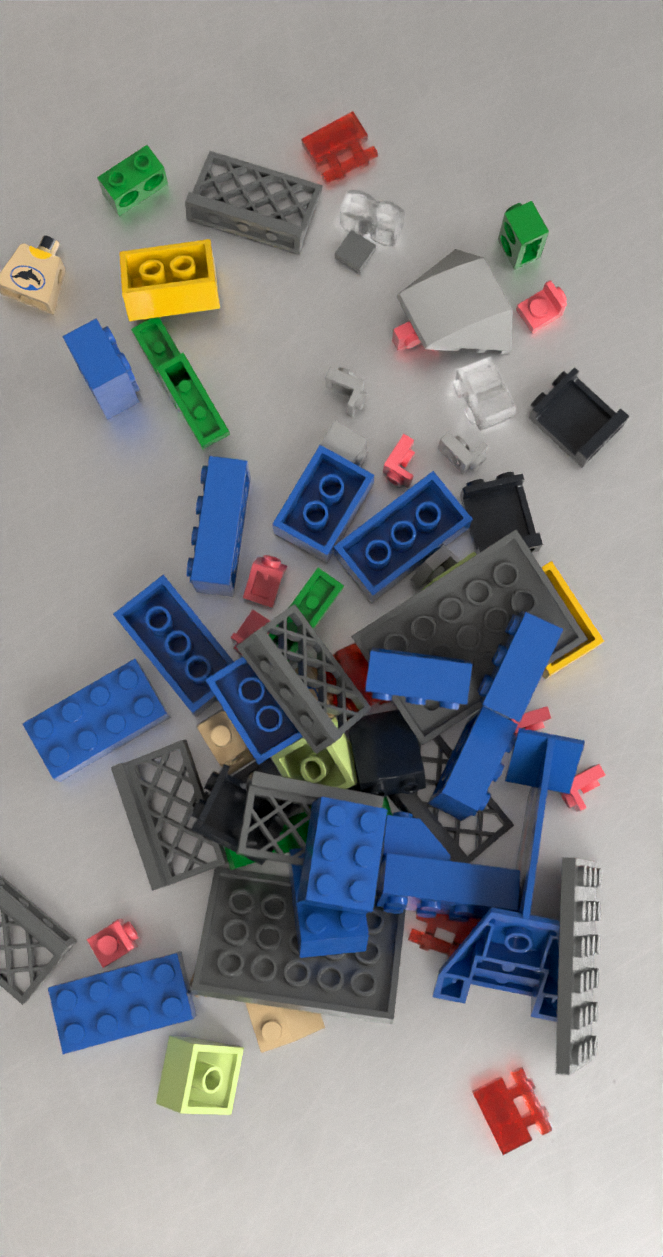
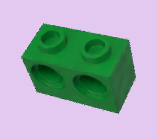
(133, 180)
(522, 234)

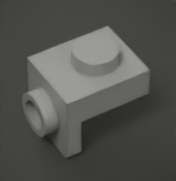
(345, 383)

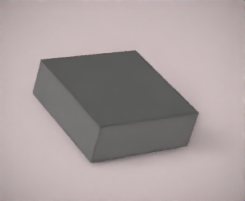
(355, 251)

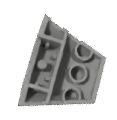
(459, 306)

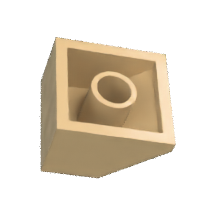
(280, 1025)

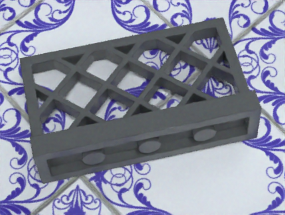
(246, 220)
(291, 688)
(290, 791)
(419, 809)
(143, 821)
(36, 926)

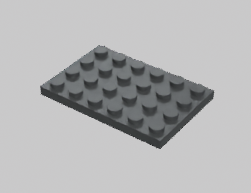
(467, 620)
(254, 958)
(576, 964)

